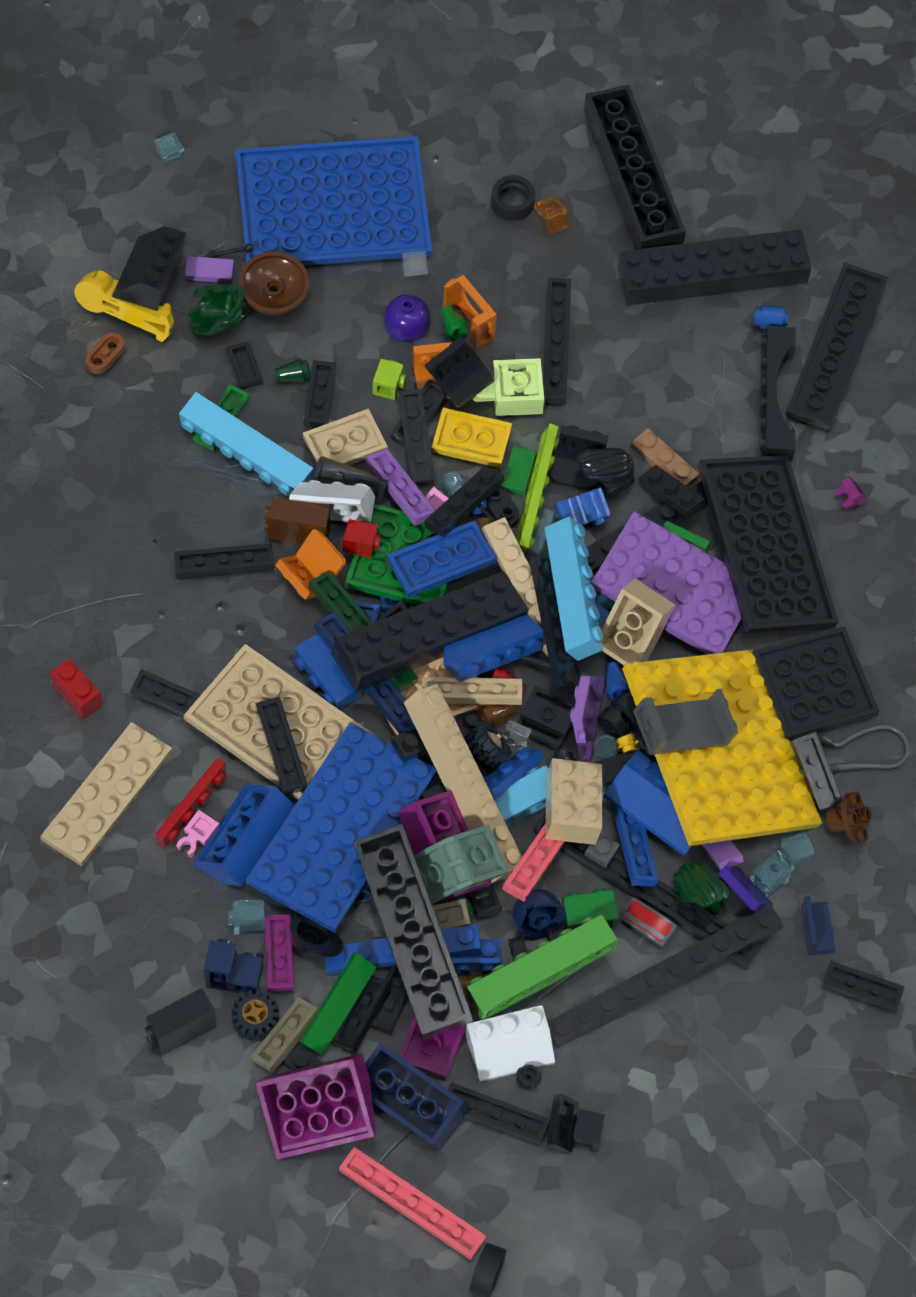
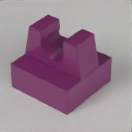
(854, 492)

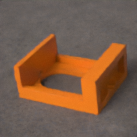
(482, 325)

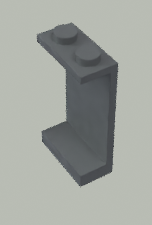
(685, 724)

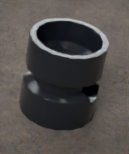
(619, 716)

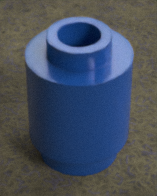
(770, 316)

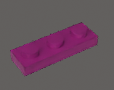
(279, 953)

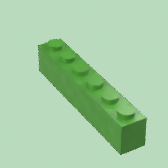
(541, 967)

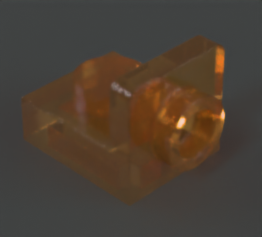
(553, 213)

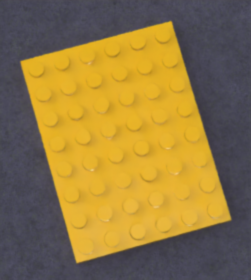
(735, 787)

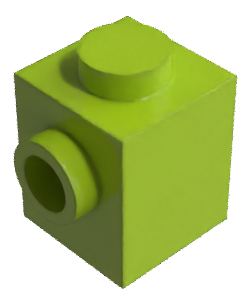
(388, 379)

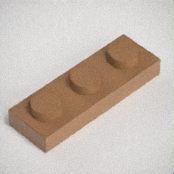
(660, 454)

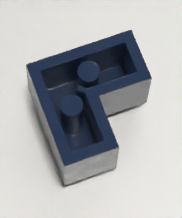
(231, 971)

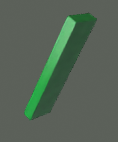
(337, 1004)

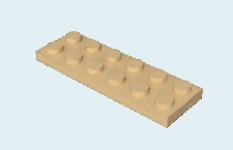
(106, 794)

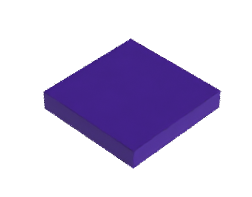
(744, 888)

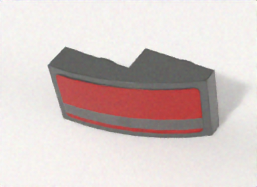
(648, 922)

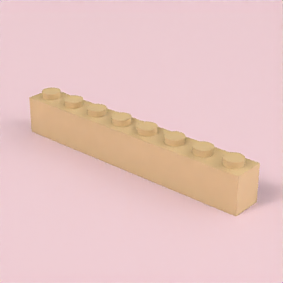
(459, 770)

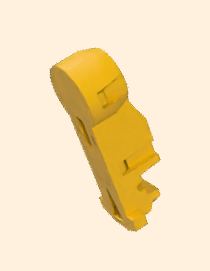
(95, 295)

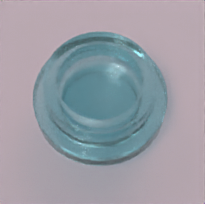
(605, 747)

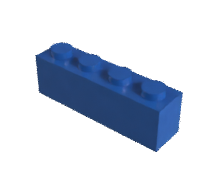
(493, 648)

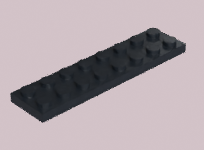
(836, 346)

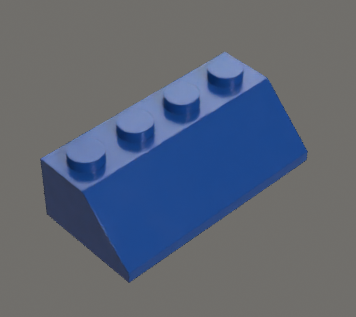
(644, 797)
(244, 834)

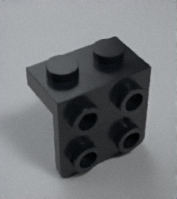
(460, 372)
(571, 443)

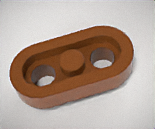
(102, 353)

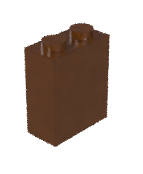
(294, 520)

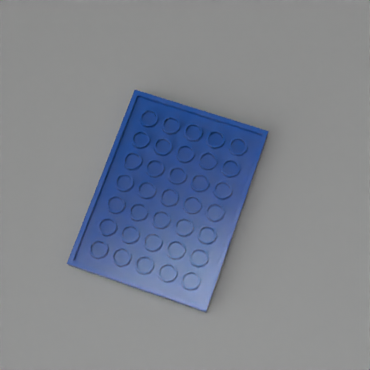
(334, 200)

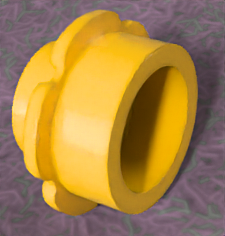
(627, 743)

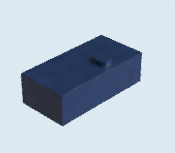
(413, 1097)

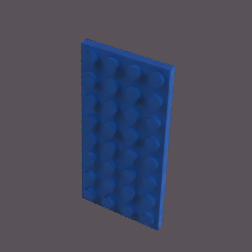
(351, 796)

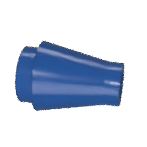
(615, 680)

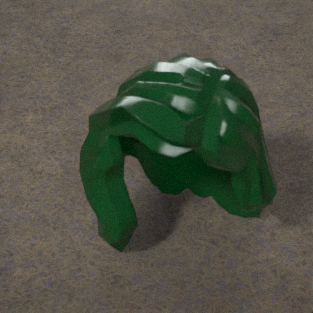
(218, 308)
(701, 886)

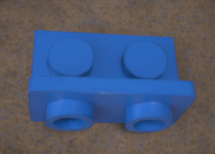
(479, 961)

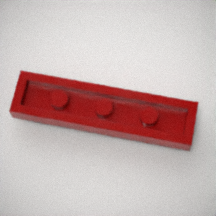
(187, 808)

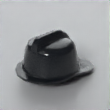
(313, 939)

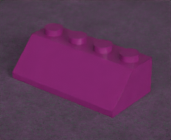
(431, 822)

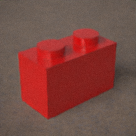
(76, 688)

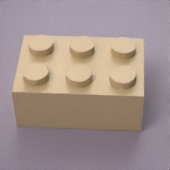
(635, 623)
(573, 801)

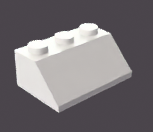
(344, 500)
(509, 1042)

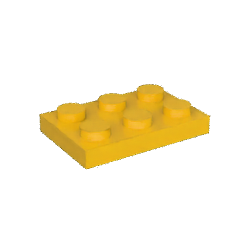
(471, 437)

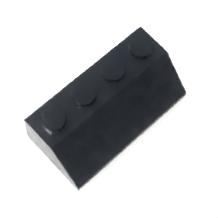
(150, 267)

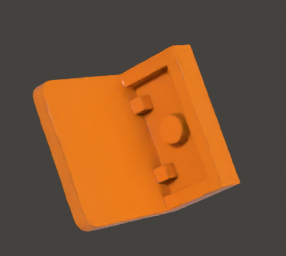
(312, 560)

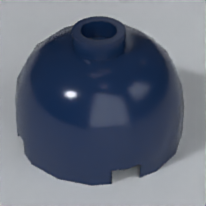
(537, 913)

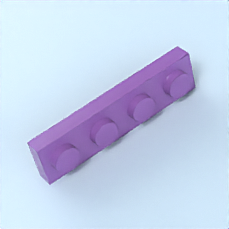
(400, 486)

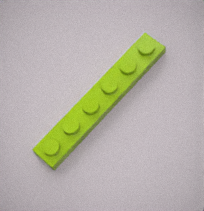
(537, 484)

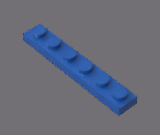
(378, 952)

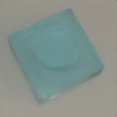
(169, 147)

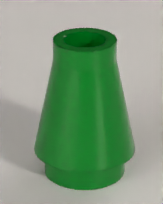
(454, 323)

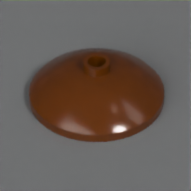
(276, 272)

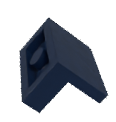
(817, 927)

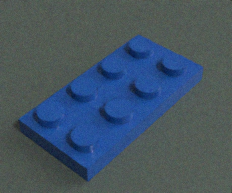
(441, 559)

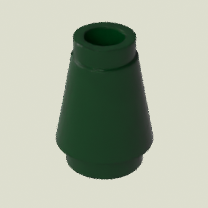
(293, 372)

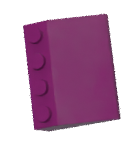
(318, 1106)

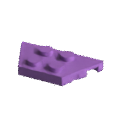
(587, 707)

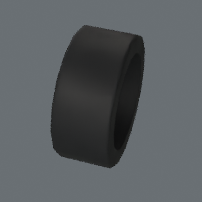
(517, 183)
(487, 1270)

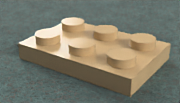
(346, 439)

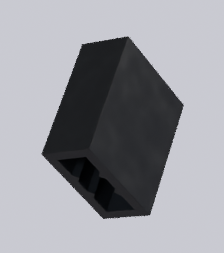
(180, 1022)

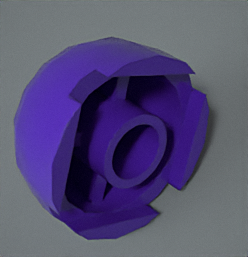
(407, 318)

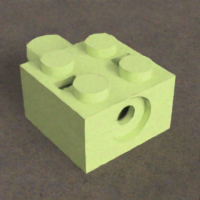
(515, 387)

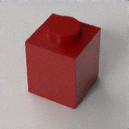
(361, 538)

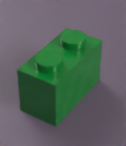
(581, 906)

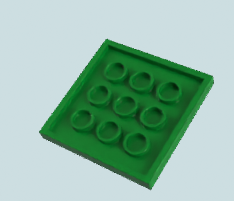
(374, 573)

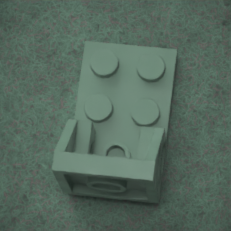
(460, 863)

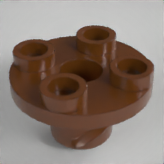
(850, 817)

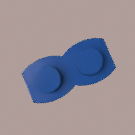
(584, 508)

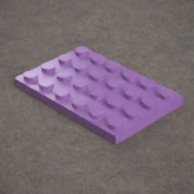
(680, 572)

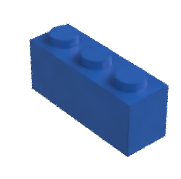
(324, 673)

